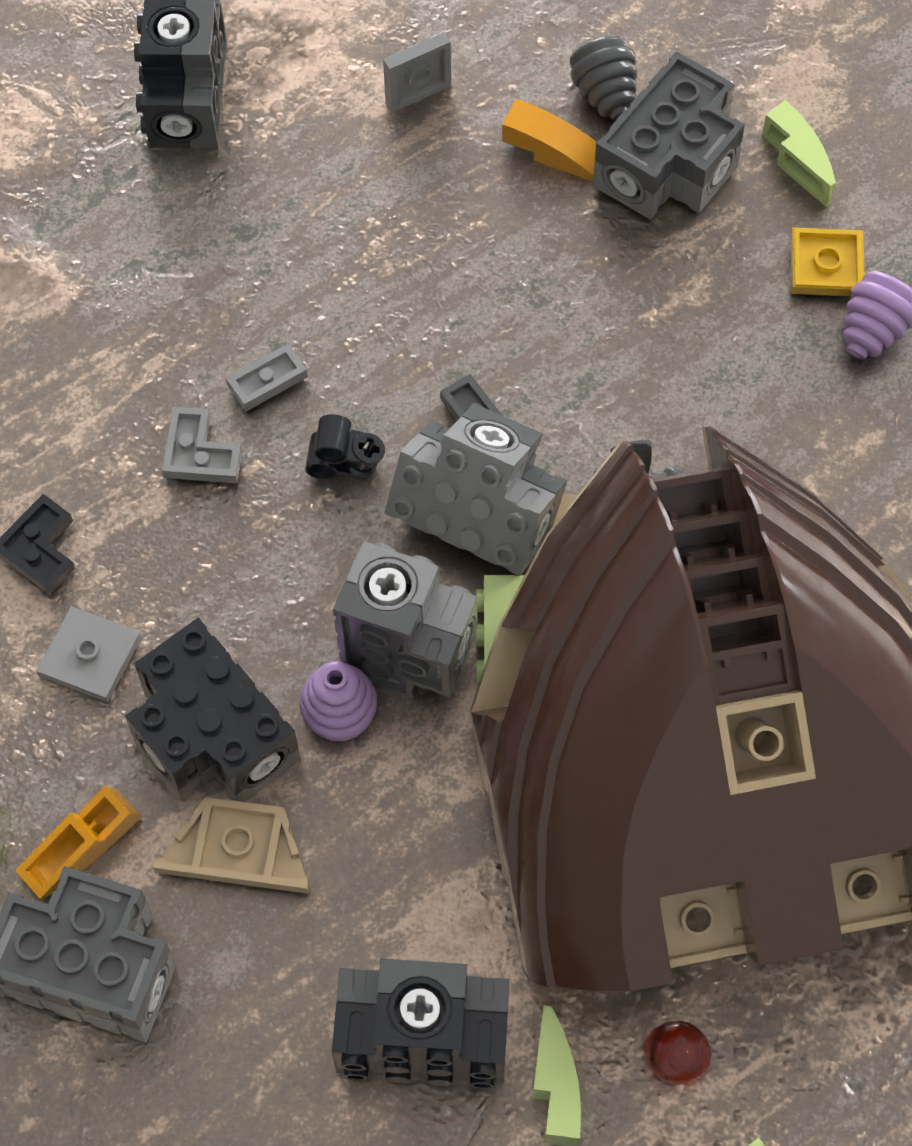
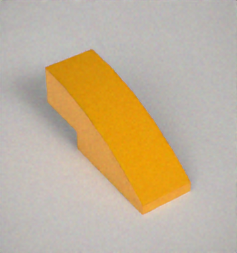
(550, 138)
(78, 840)

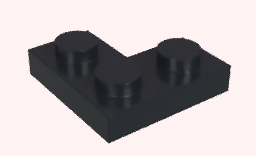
(28, 544)

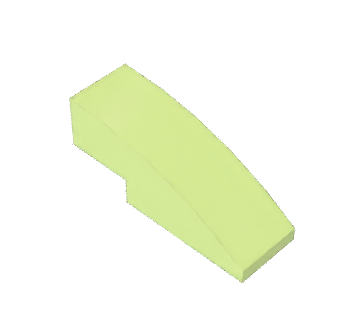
(800, 151)
(557, 1082)

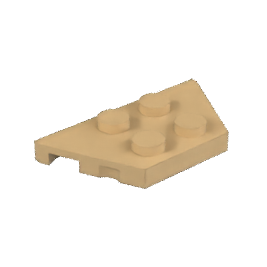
(236, 846)

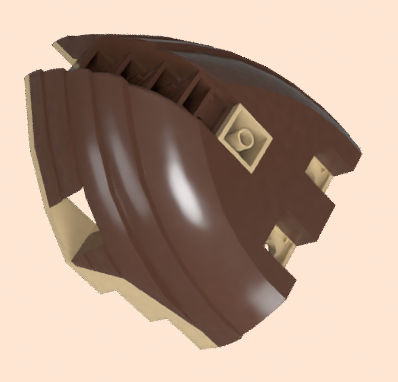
(698, 718)

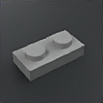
(266, 377)

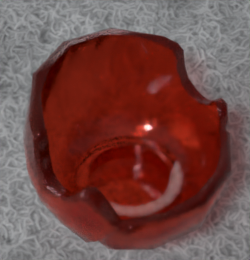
(677, 1052)

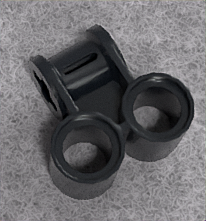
(341, 450)

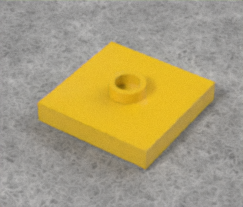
(826, 261)

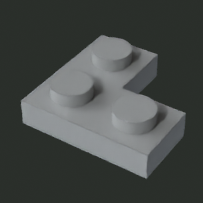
(192, 456)

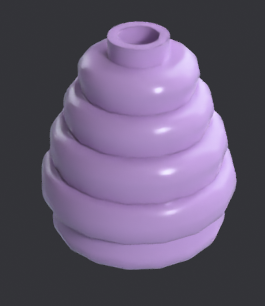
(877, 314)
(338, 701)

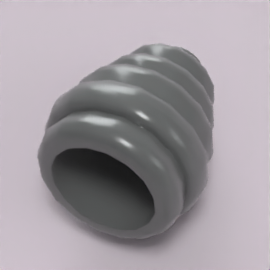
(605, 74)

